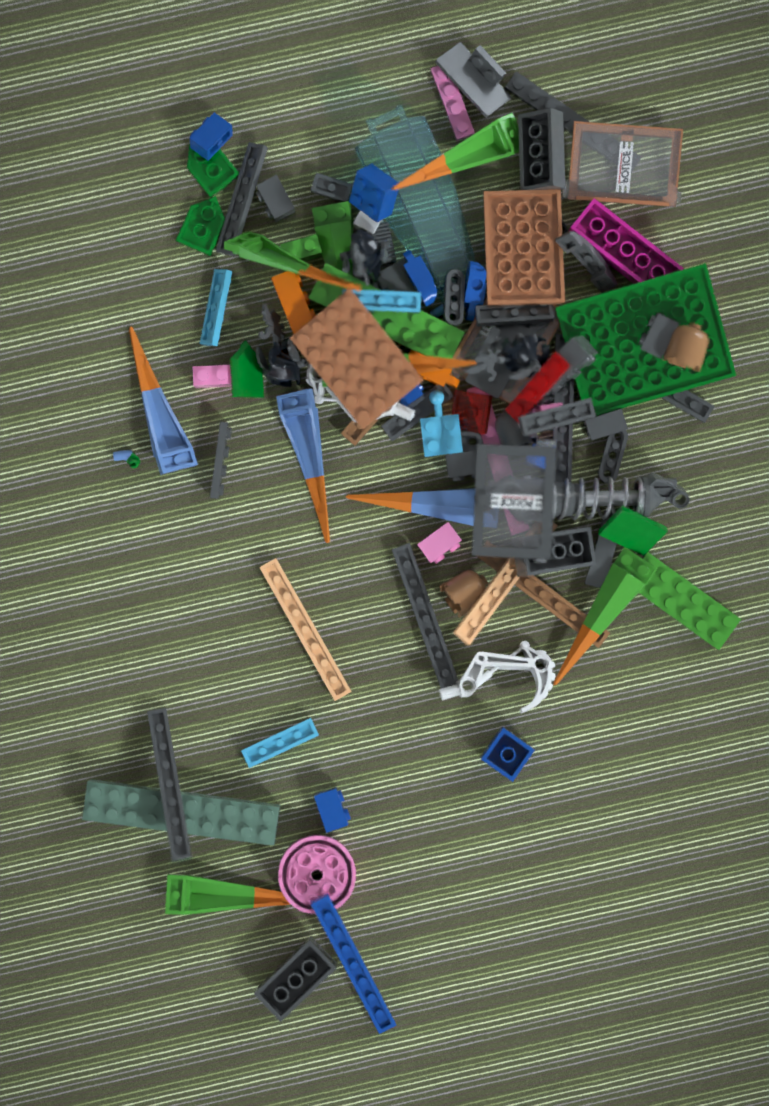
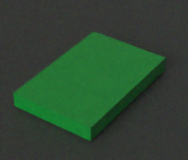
(632, 530)

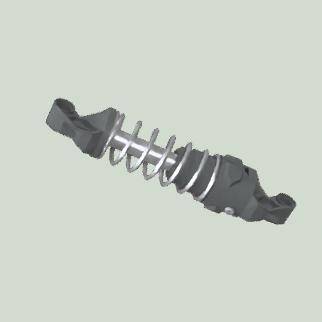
(647, 495)

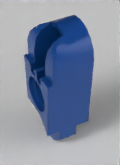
(420, 278)
(474, 288)

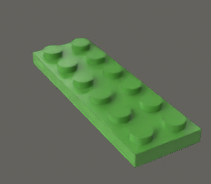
(689, 604)

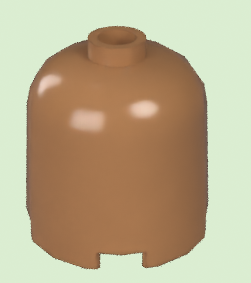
(687, 347)
(463, 591)

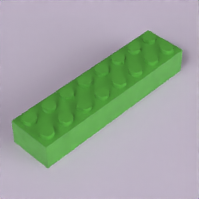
(412, 329)

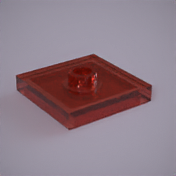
(472, 410)

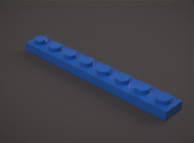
(353, 963)

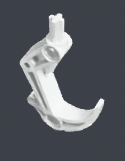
(319, 391)
(494, 661)

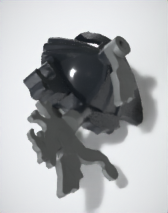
(366, 254)
(283, 357)
(521, 358)

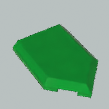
(211, 174)
(202, 226)
(246, 373)

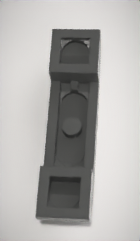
(590, 258)
(604, 554)

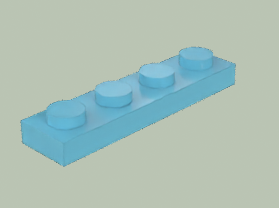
(389, 300)
(216, 307)
(280, 742)

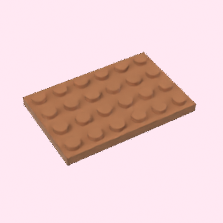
(521, 247)
(356, 358)

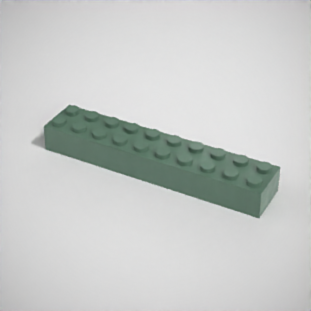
(203, 813)

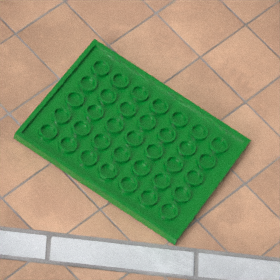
(615, 323)

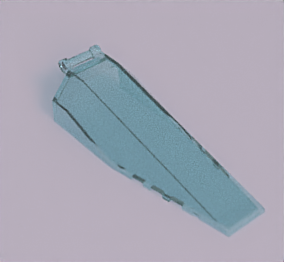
(424, 214)

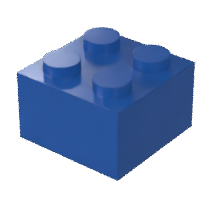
(373, 192)
(507, 754)

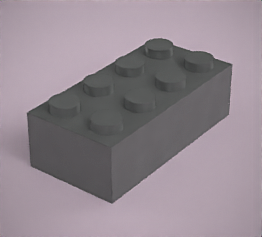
(541, 150)
(578, 354)
(569, 551)
(295, 978)

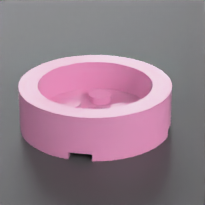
(311, 854)

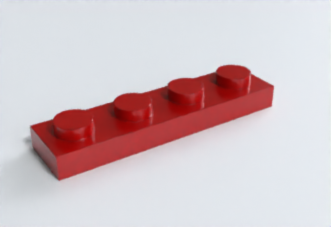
(538, 386)

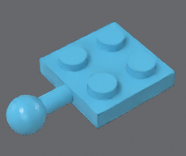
(440, 433)

